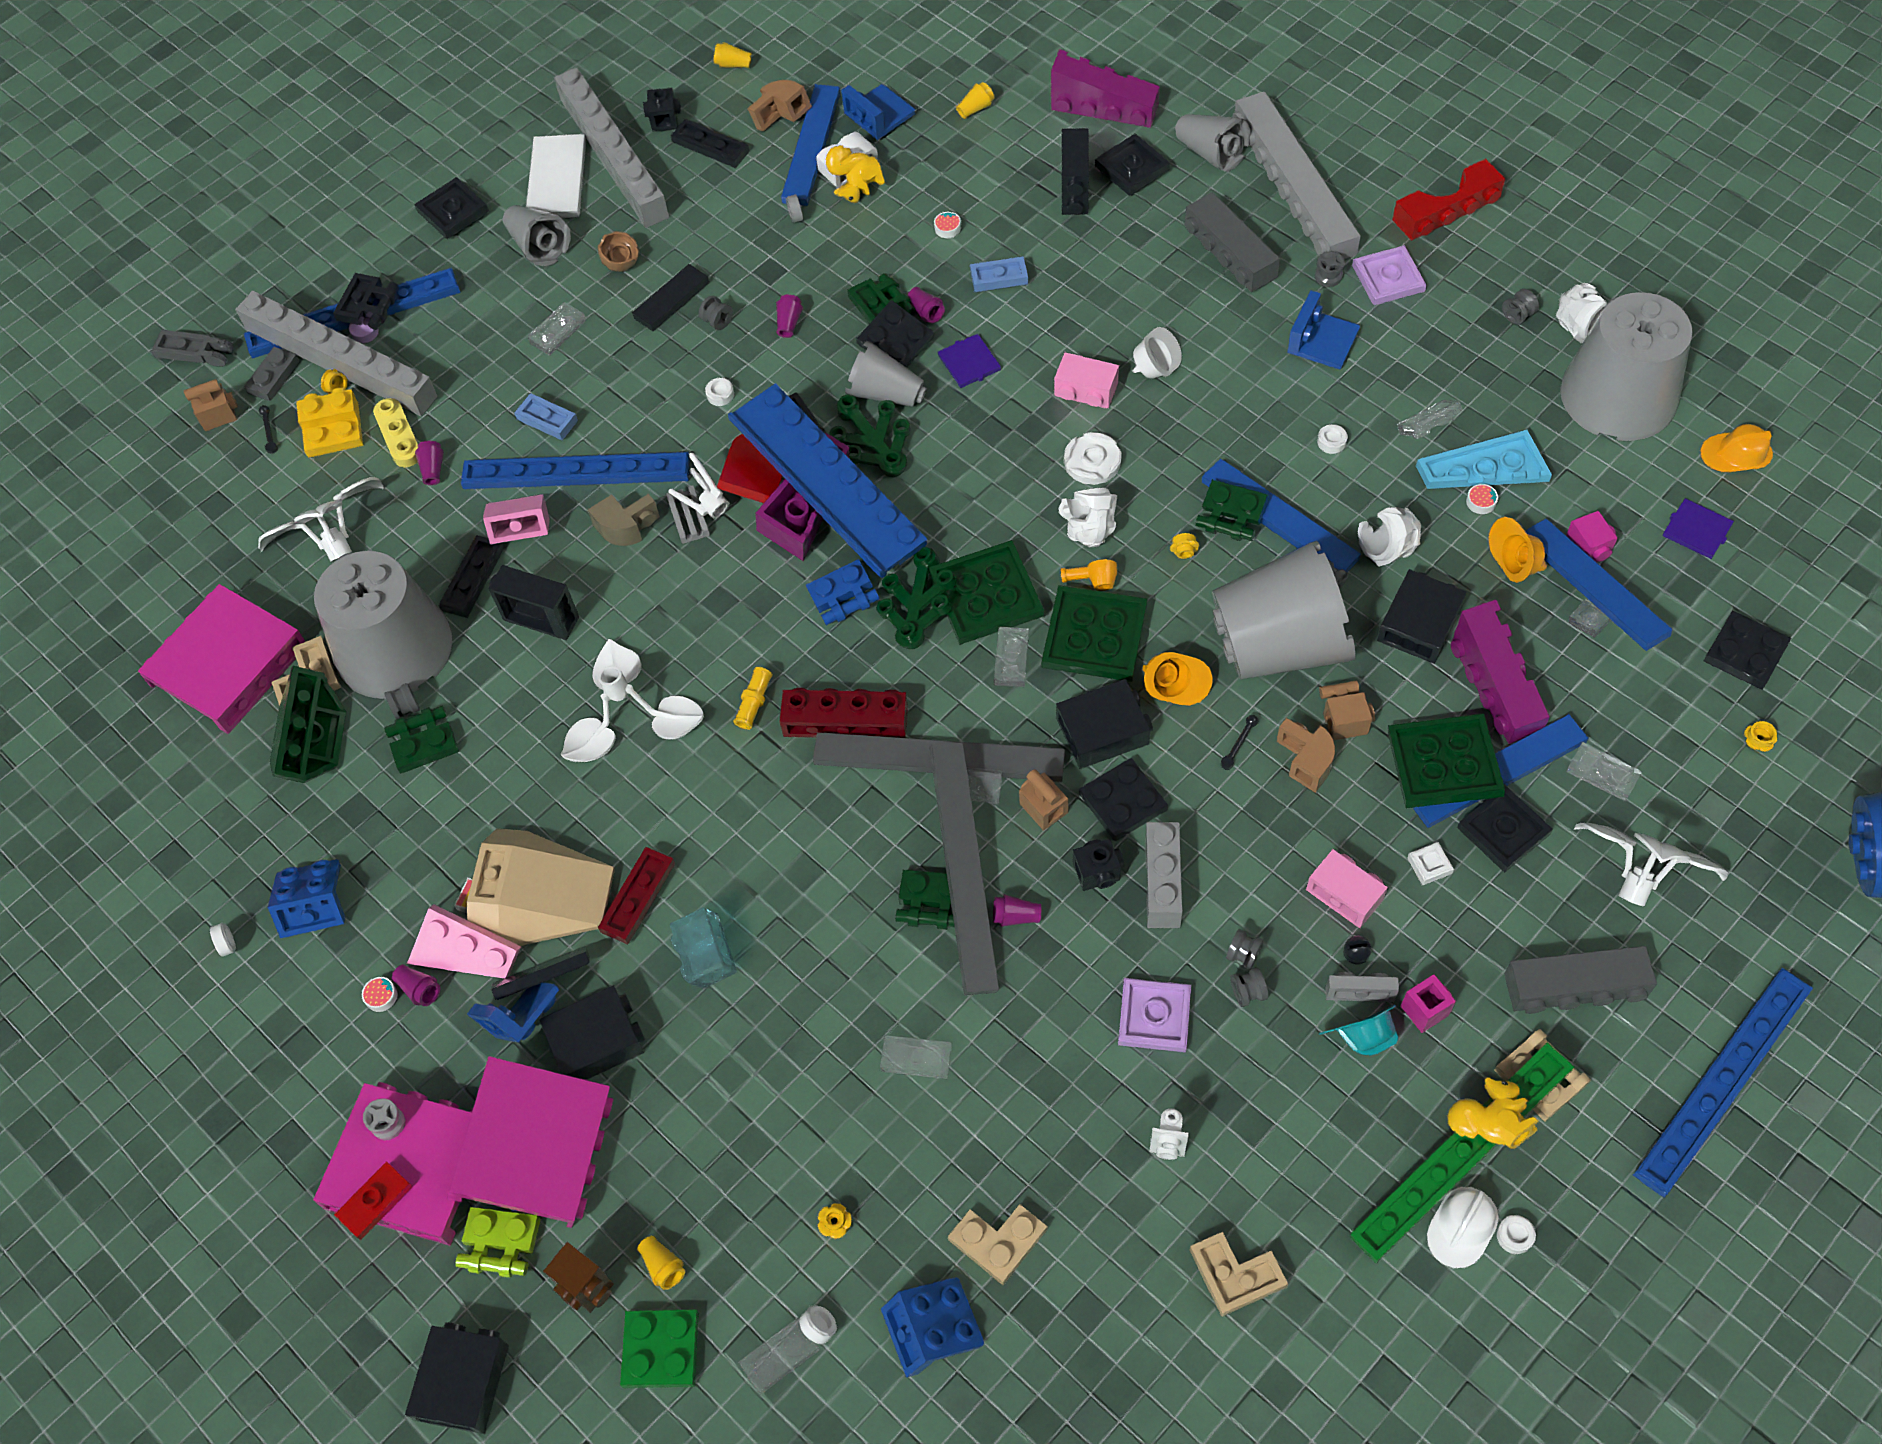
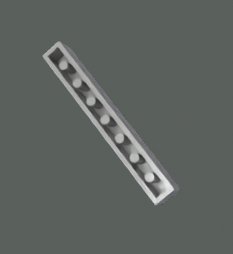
(611, 148)
(1297, 178)
(336, 351)

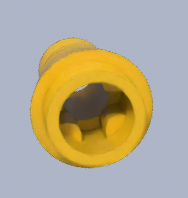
(731, 56)
(976, 100)
(663, 1266)

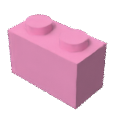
(1086, 380)
(516, 519)
(1346, 888)

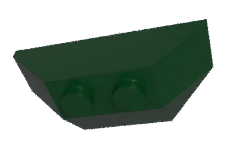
(307, 728)

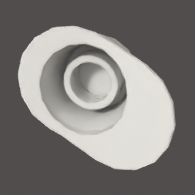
(1157, 354)
(1462, 1227)

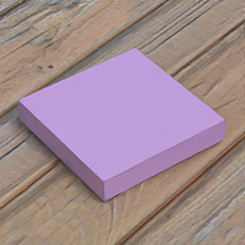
(1389, 275)
(1154, 1015)

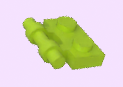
(498, 1231)

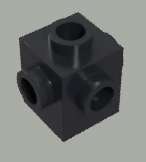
(662, 109)
(1097, 864)

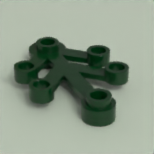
(873, 437)
(911, 632)

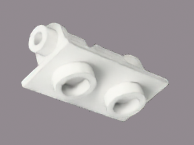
(1169, 1140)

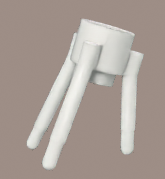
(711, 499)

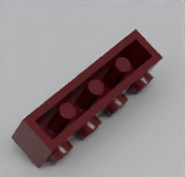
(843, 712)

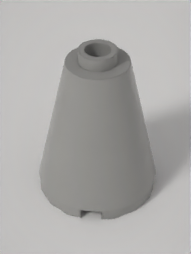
(1215, 138)
(537, 233)
(883, 378)

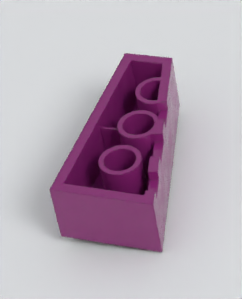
(1101, 92)
(790, 518)
(1498, 672)

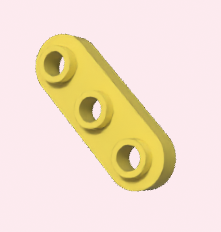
(396, 432)

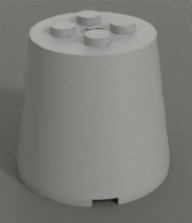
(1629, 368)
(1284, 616)
(380, 624)

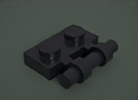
(359, 297)

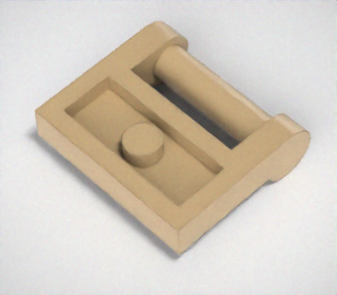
(1559, 1096)

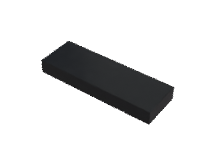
(710, 143)
(670, 297)
(471, 577)
(540, 973)

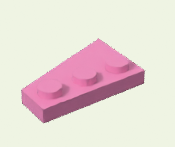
(461, 946)

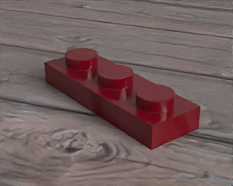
(636, 895)

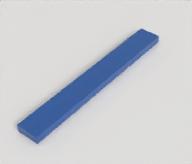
(410, 295)
(575, 470)
(1722, 1083)

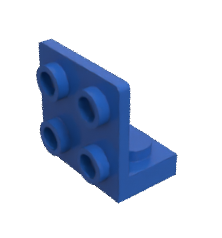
(876, 111)
(1321, 335)
(306, 898)
(519, 1021)
(931, 1324)

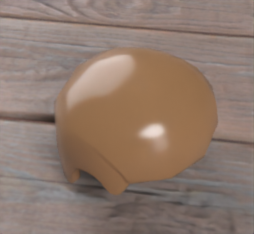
(618, 251)

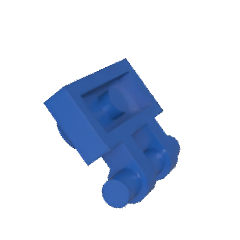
(840, 586)

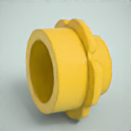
(333, 379)
(1184, 545)
(1764, 730)
(838, 1229)

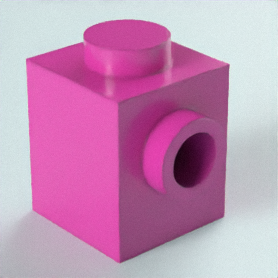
(1593, 536)
(1428, 1003)

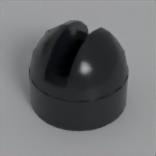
(1358, 954)

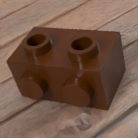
(578, 1279)

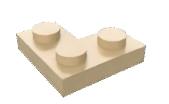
(312, 656)
(999, 1250)
(1235, 1284)

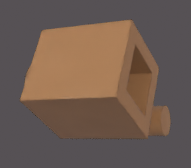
(212, 404)
(1345, 713)
(1042, 799)

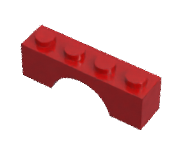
(1423, 213)

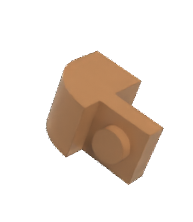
(779, 99)
(1313, 751)

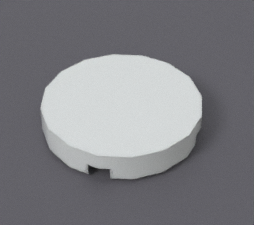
(1092, 458)

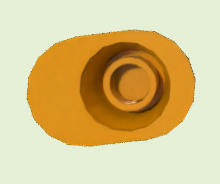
(1738, 450)
(1516, 550)
(1177, 678)

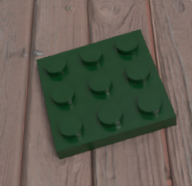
(989, 592)
(1094, 633)
(1445, 761)

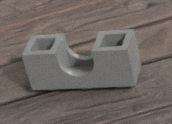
(1163, 875)

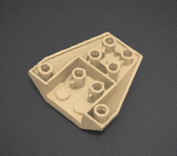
(536, 888)

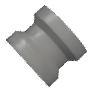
(384, 1111)

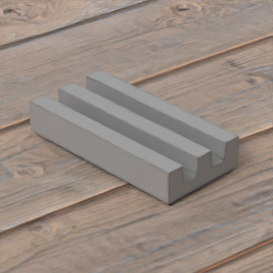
(691, 493)

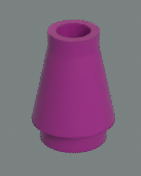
(927, 305)
(788, 314)
(429, 459)
(1015, 911)
(418, 986)

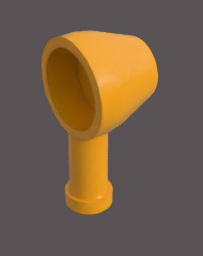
(1101, 573)

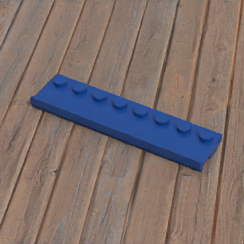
(828, 480)

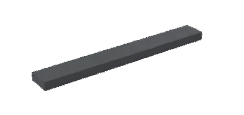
(914, 755)
(963, 869)

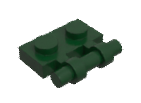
(871, 297)
(1233, 502)
(422, 747)
(925, 890)

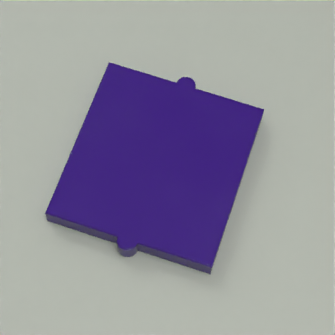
(969, 360)
(1698, 528)

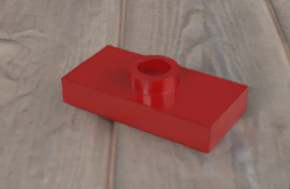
(373, 1200)

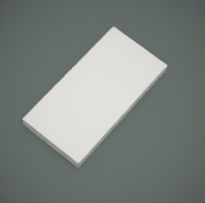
(557, 174)

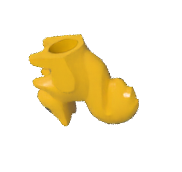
(859, 171)
(1497, 1122)

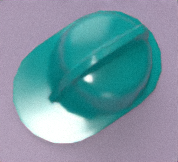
(1370, 1034)

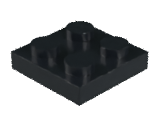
(1132, 164)
(451, 208)
(897, 334)
(1747, 650)
(1123, 799)
(1505, 829)

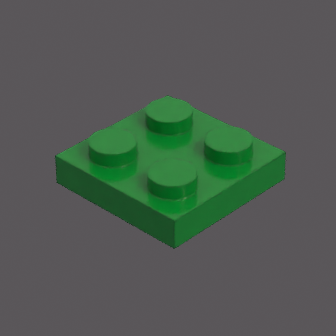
(659, 1349)

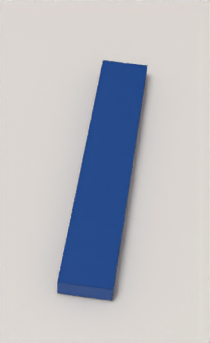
(810, 143)
(1286, 520)
(1600, 587)
(1518, 761)

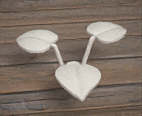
(332, 541)
(612, 672)
(1640, 881)

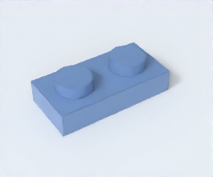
(999, 274)
(546, 416)

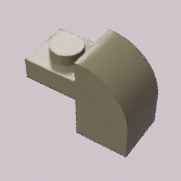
(623, 525)

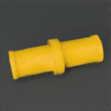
(753, 698)

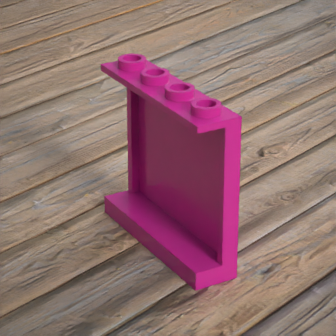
(223, 657)
(531, 1141)
(421, 1153)

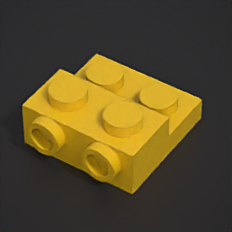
(330, 422)

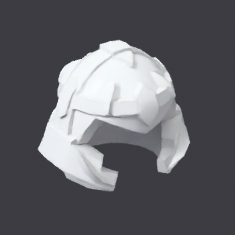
(1580, 310)
(1090, 516)
(1393, 539)

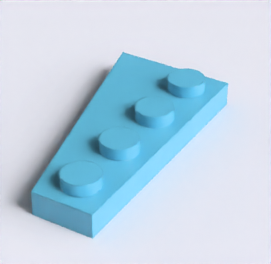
(1490, 462)

